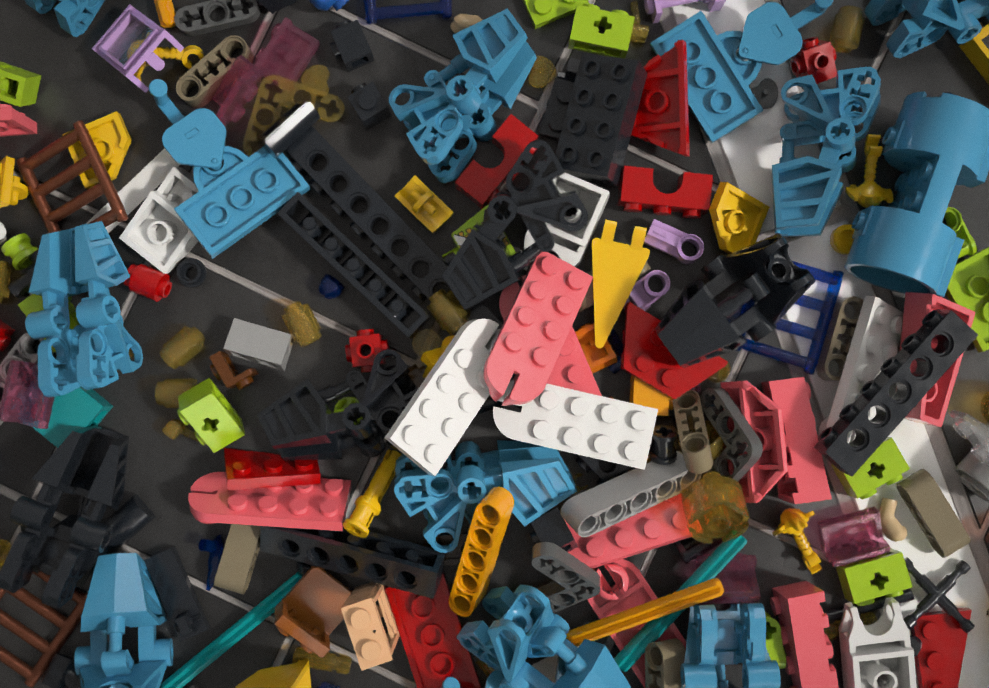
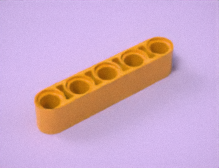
(481, 551)

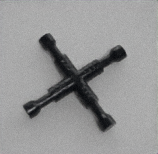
(937, 595)

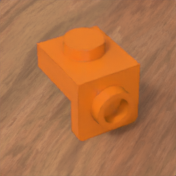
(596, 357)

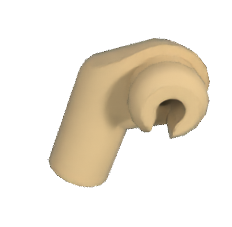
(464, 21)
(890, 525)

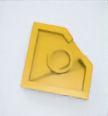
(111, 142)
(736, 217)

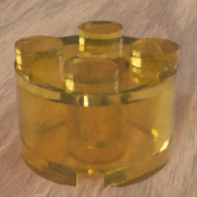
(715, 508)

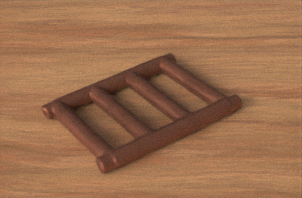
(92, 159)
(66, 626)

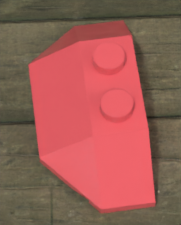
(767, 422)

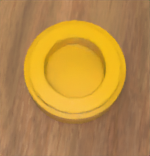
(841, 239)

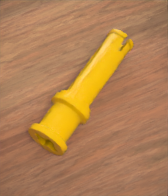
(369, 503)

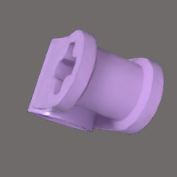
(642, 295)

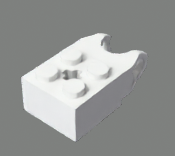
(572, 245)
(878, 652)

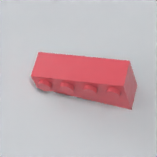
(934, 404)
(806, 473)
(804, 636)

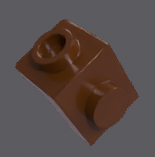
(226, 371)

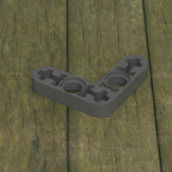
(207, 7)
(713, 402)
(571, 577)

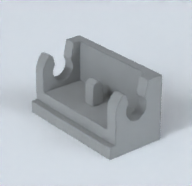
(258, 344)

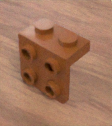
(312, 610)

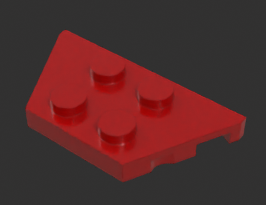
(664, 102)
(652, 362)

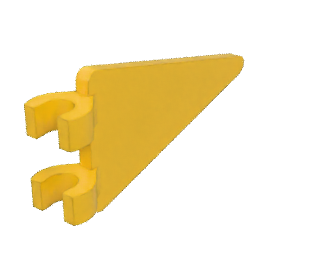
(614, 276)

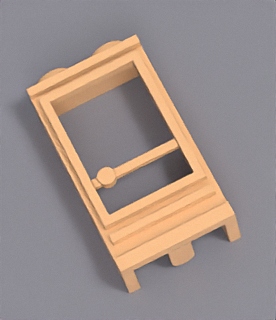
(363, 617)

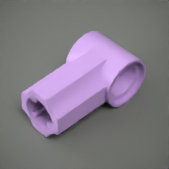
(670, 241)

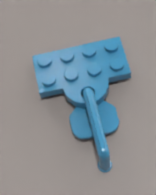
(720, 77)
(229, 196)

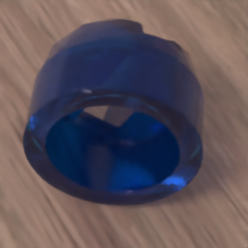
(330, 287)

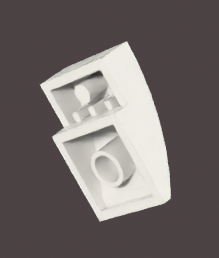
(156, 228)

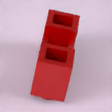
(483, 183)
(639, 193)

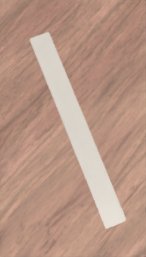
(141, 185)

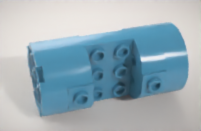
(936, 147)

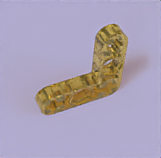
(286, 99)

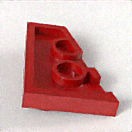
(265, 470)
(942, 649)

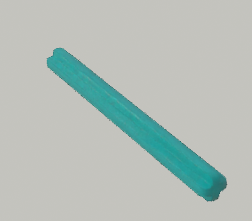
(654, 629)
(230, 636)

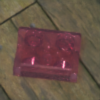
(286, 52)
(237, 89)
(22, 397)
(852, 537)
(737, 580)

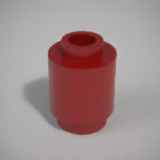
(148, 282)

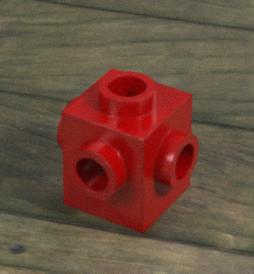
(815, 59)
(364, 337)

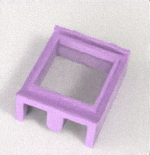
(132, 42)

